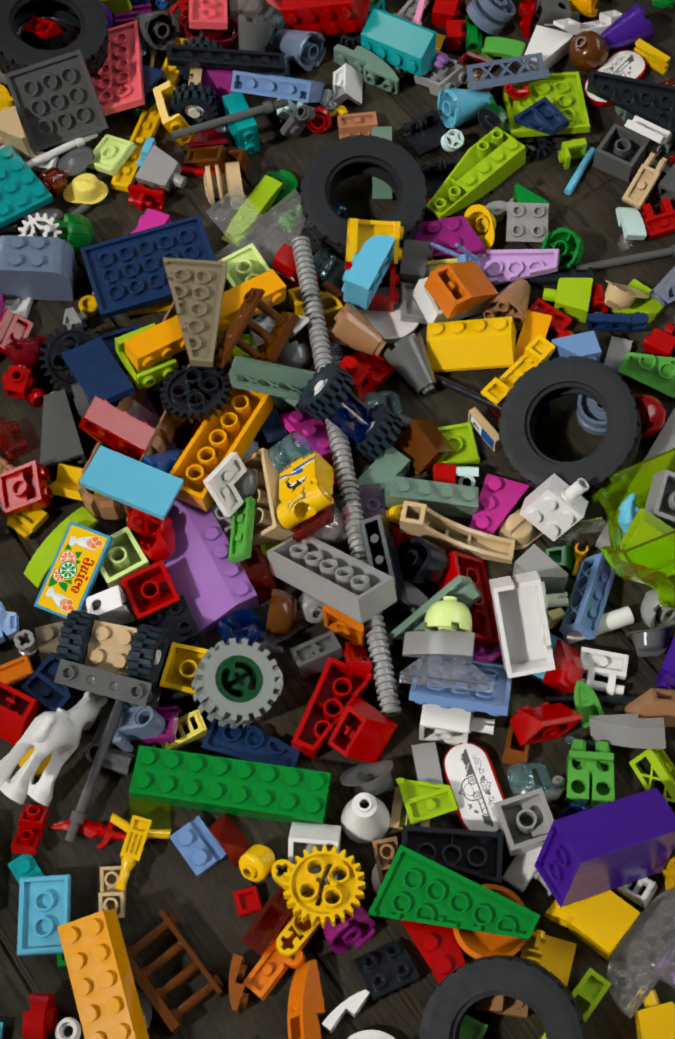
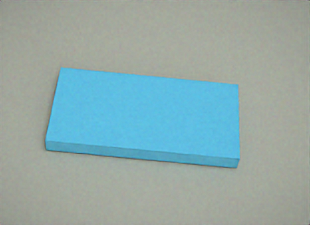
(131, 482)

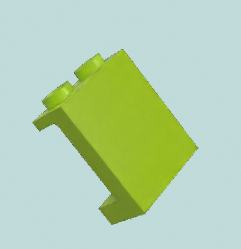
(146, 377)

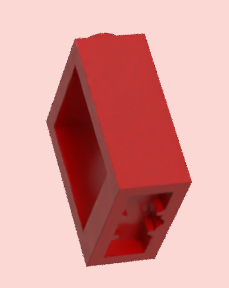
(383, 303)

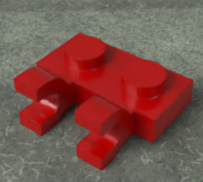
(526, 10)
(659, 224)

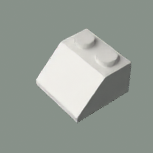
(307, 835)

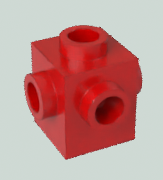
(18, 382)

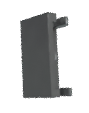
(313, 655)

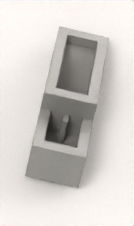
(441, 643)
(629, 731)

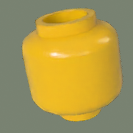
(257, 862)

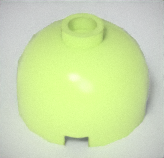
(448, 616)

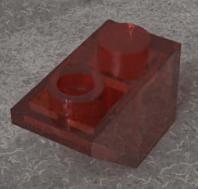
(259, 574)

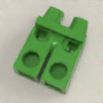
(592, 766)

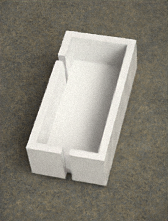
(522, 624)

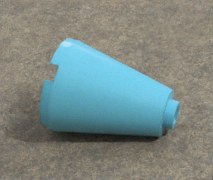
(460, 105)

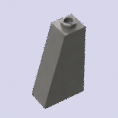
(59, 434)

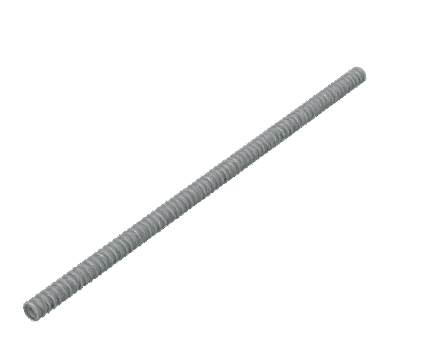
(345, 474)

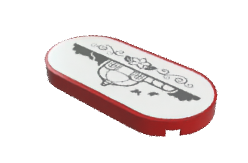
(621, 63)
(473, 786)

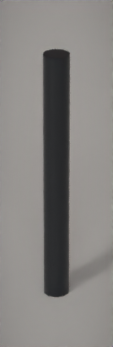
(466, 392)
(603, 699)

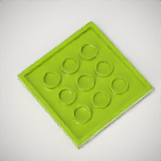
(563, 91)

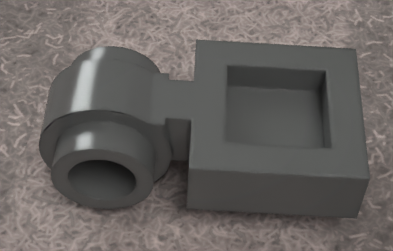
(295, 124)

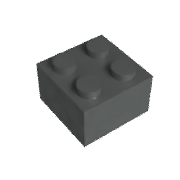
(621, 152)

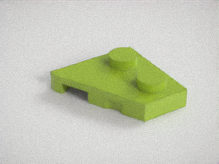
(425, 799)

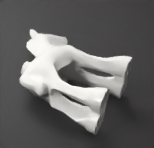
(48, 733)

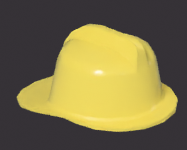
(86, 190)

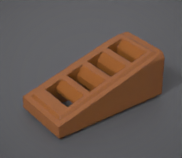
(512, 753)

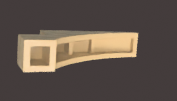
(423, 522)

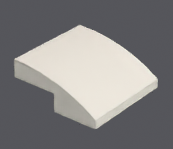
(649, 130)

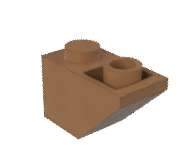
(654, 704)

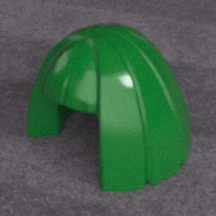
(76, 231)

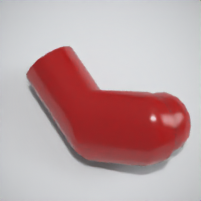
(516, 95)

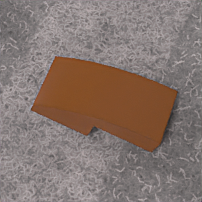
(237, 991)

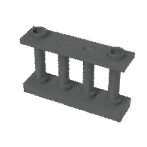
(108, 684)

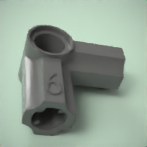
(115, 760)

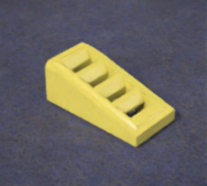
(193, 735)

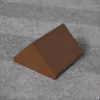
(423, 445)

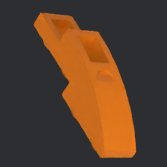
(305, 1003)

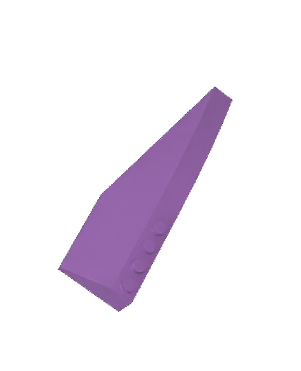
(201, 563)

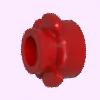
(36, 397)

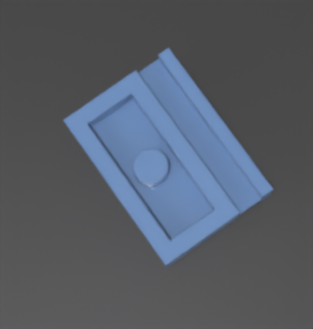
(198, 846)

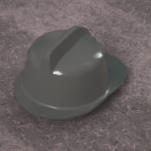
(652, 641)
(371, 777)

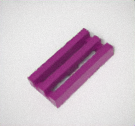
(126, 17)

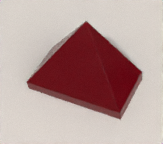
(473, 57)
(208, 138)
(229, 838)

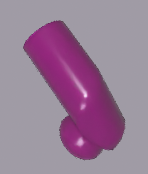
(486, 654)

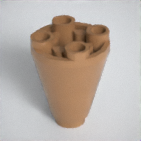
(510, 302)
(355, 331)

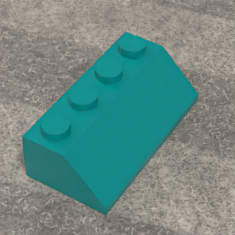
(400, 42)

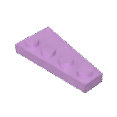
(515, 264)

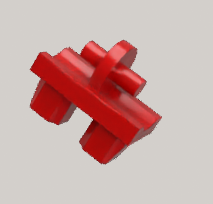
(146, 197)

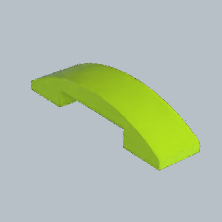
(43, 557)

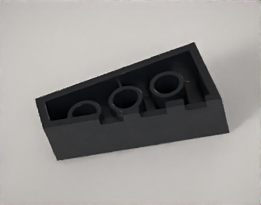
(462, 851)

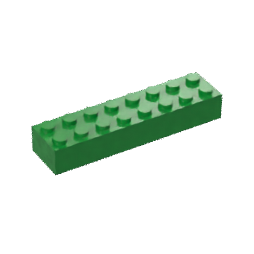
(230, 786)

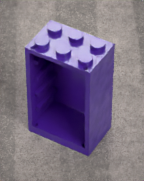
(607, 846)

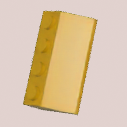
(471, 344)

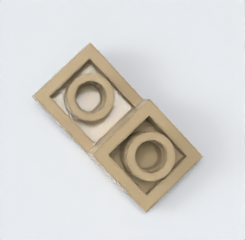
(109, 896)

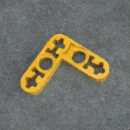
(286, 933)

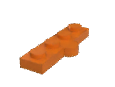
(273, 965)

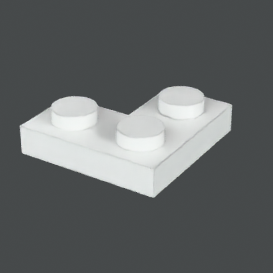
(221, 484)

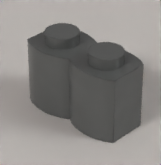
(415, 261)

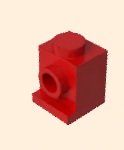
(455, 34)

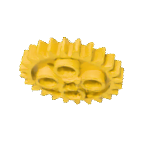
(346, 890)

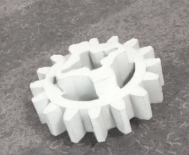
(47, 230)

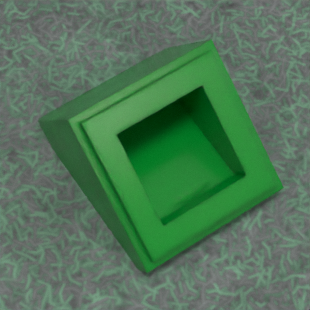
(562, 556)

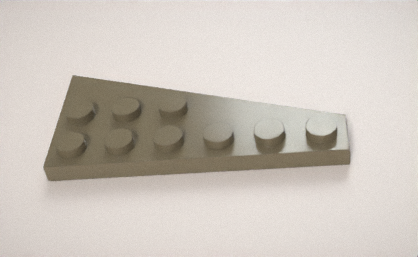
(198, 299)

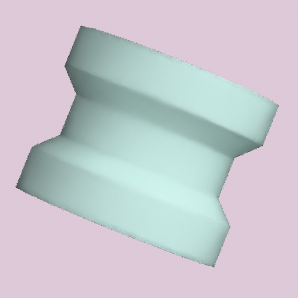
(455, 137)

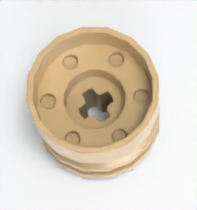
(221, 184)

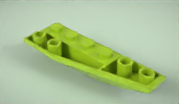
(478, 172)

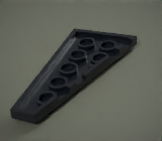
(639, 97)

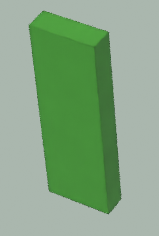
(242, 531)

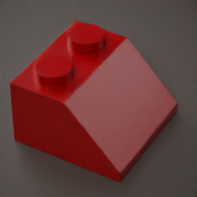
(150, 589)
(543, 722)

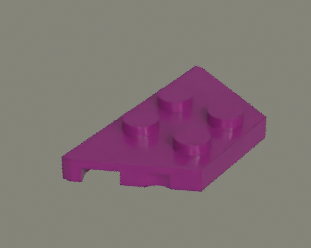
(447, 233)

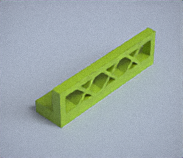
(661, 766)

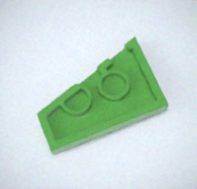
(650, 370)

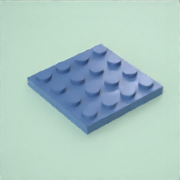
(471, 701)

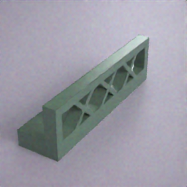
(268, 378)
(459, 587)

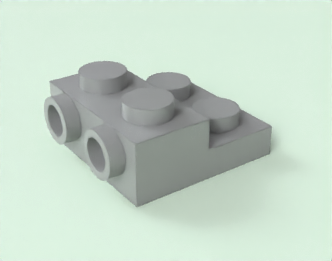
(449, 77)

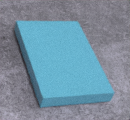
(41, 909)

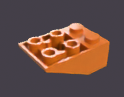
(459, 287)

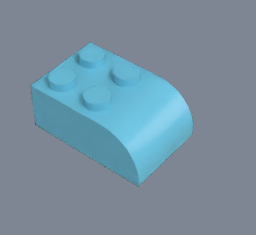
(368, 270)

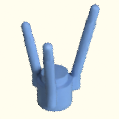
(466, 257)

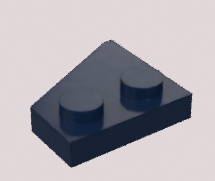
(44, 689)

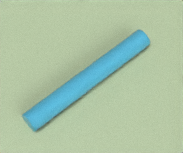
(579, 171)

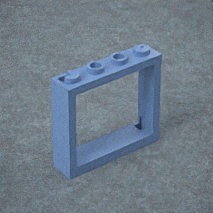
(277, 86)

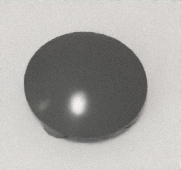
(75, 161)

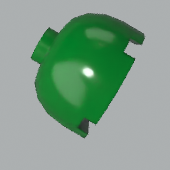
(569, 244)

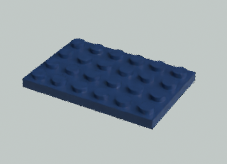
(130, 268)

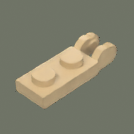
(643, 182)

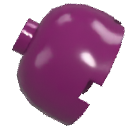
(354, 931)

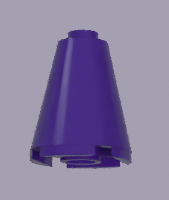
(628, 29)

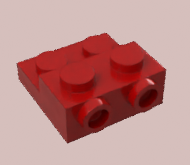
(25, 488)

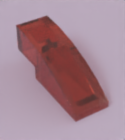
(268, 923)

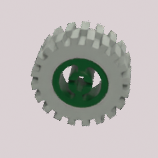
(251, 703)

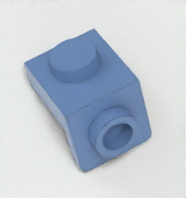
(272, 429)

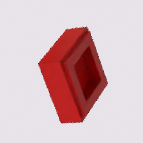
(247, 901)

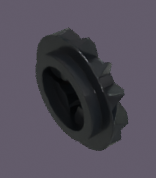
(543, 150)

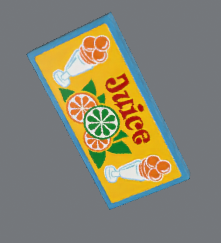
(73, 570)

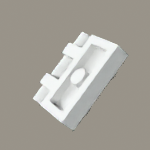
(604, 664)

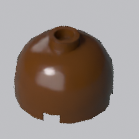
(588, 50)
(282, 613)

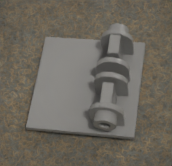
(527, 222)

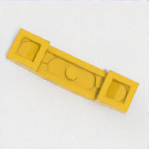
(535, 353)

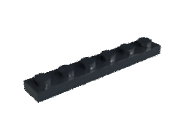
(225, 59)

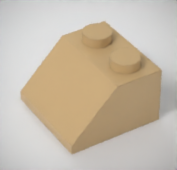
(14, 134)

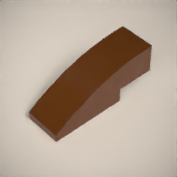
(211, 155)

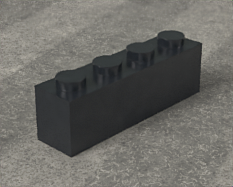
(383, 555)

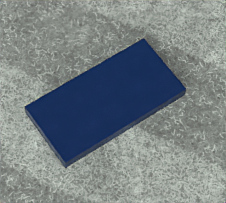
(98, 371)

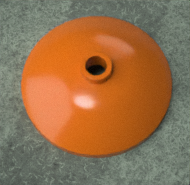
(487, 944)

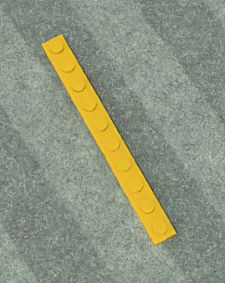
(145, 127)

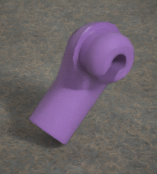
(441, 59)

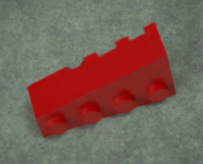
(334, 691)

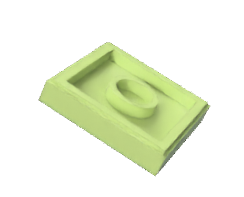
(111, 154)

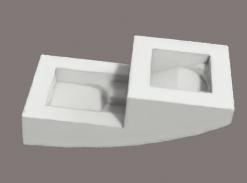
(351, 1005)

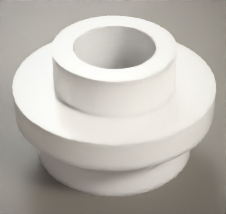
(65, 1023)

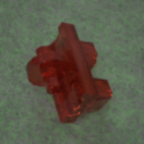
(7, 442)

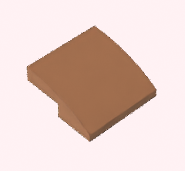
(356, 124)

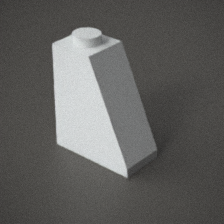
(549, 42)

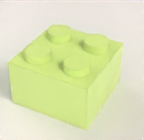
(122, 558)

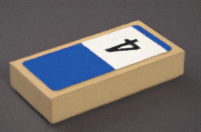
(484, 429)

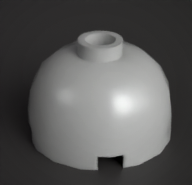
(654, 613)

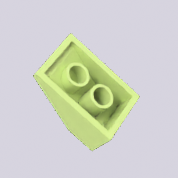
(244, 265)

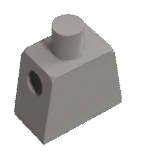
(160, 171)

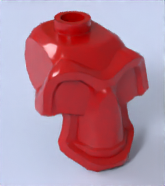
(153, 535)

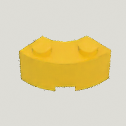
(330, 304)

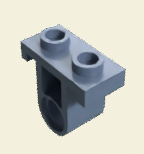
(136, 724)

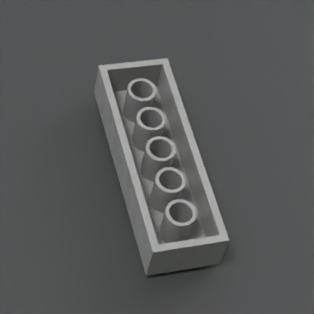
(333, 577)

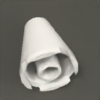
(365, 819)

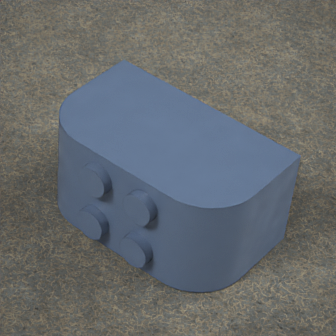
(37, 268)

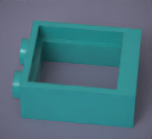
(245, 130)

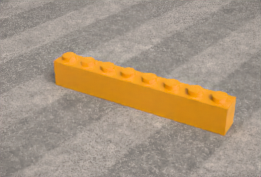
(167, 339)

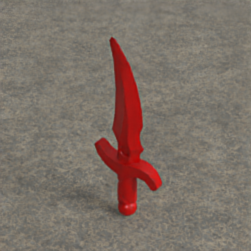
(93, 830)

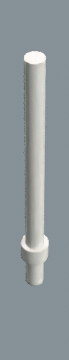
(78, 142)

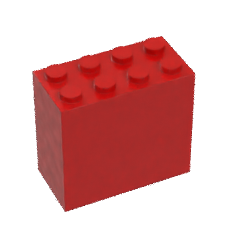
(326, 16)

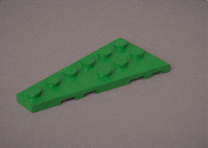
(435, 895)

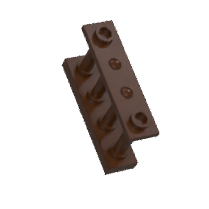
(274, 341)
(159, 994)

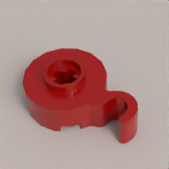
(41, 1017)

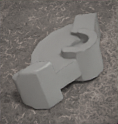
(498, 209)

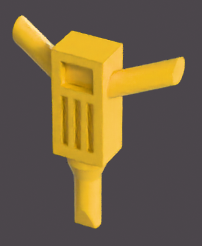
(137, 833)

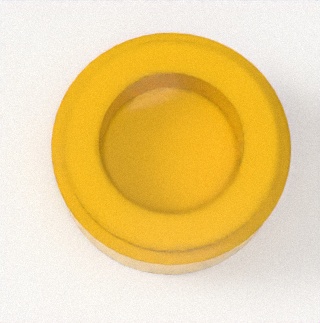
(88, 305)

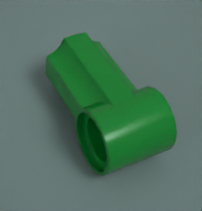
(473, 35)

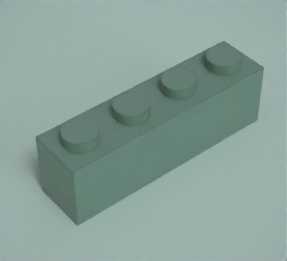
(381, 469)
(440, 497)

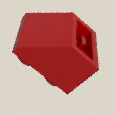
(16, 713)
(362, 732)

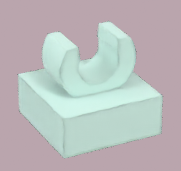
(467, 472)

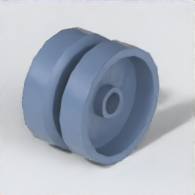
(491, 14)
(591, 416)

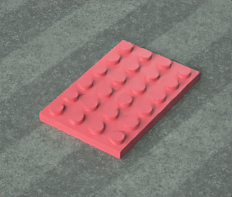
(121, 77)

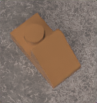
(502, 1005)

